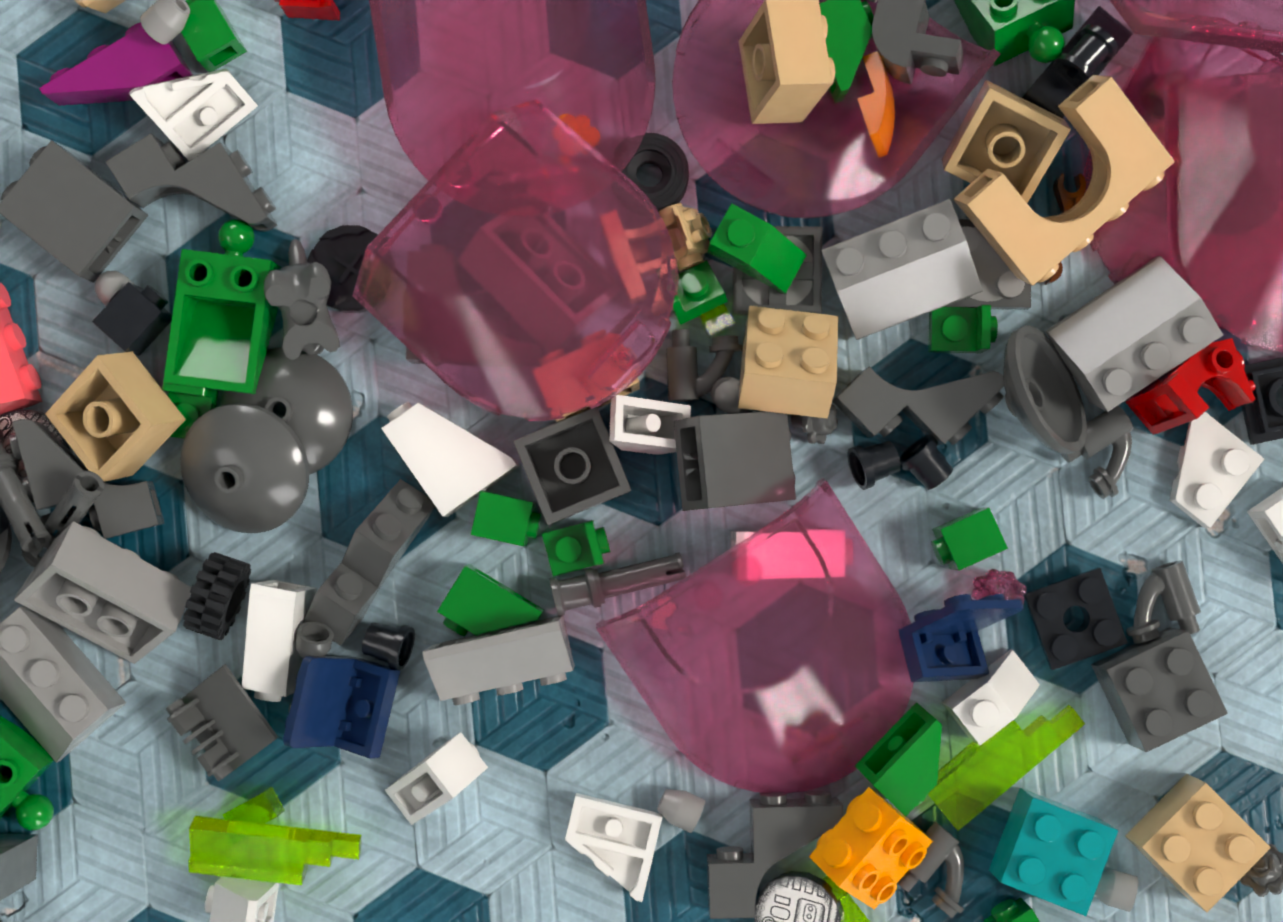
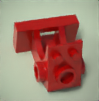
(1175, 395)

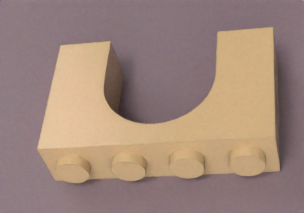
(1124, 160)

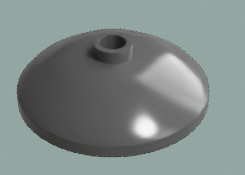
(1043, 391)
(314, 398)
(260, 454)

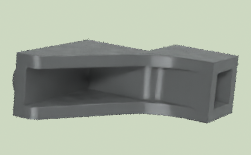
(216, 176)
(936, 410)
(54, 467)
(370, 559)
(776, 831)

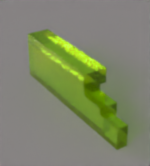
(988, 770)
(264, 850)

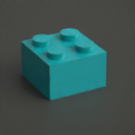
(1053, 851)

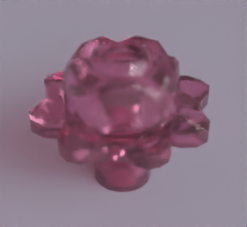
(998, 583)

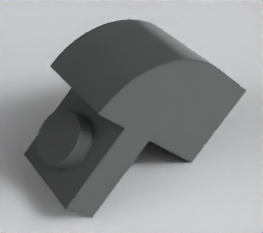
(904, 46)

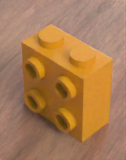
(870, 849)

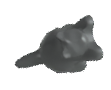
(302, 298)

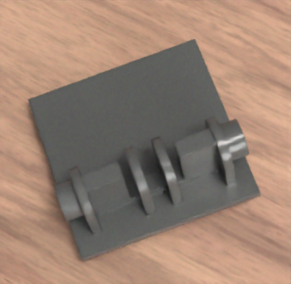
(222, 722)

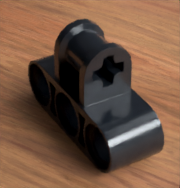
(1081, 58)

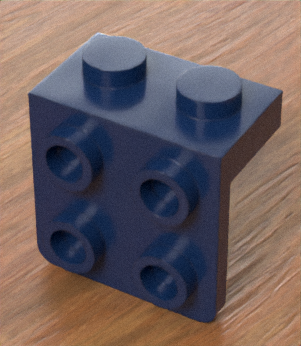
(946, 640)
(341, 705)

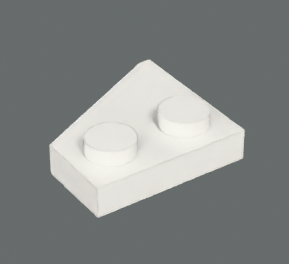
(195, 108)
(1211, 470)
(616, 839)

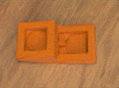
(878, 106)

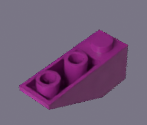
(116, 70)

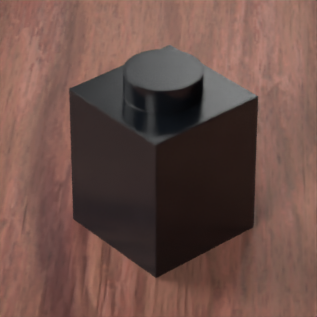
(134, 318)

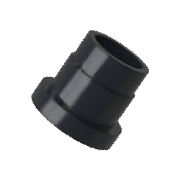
(926, 462)
(873, 463)
(389, 644)

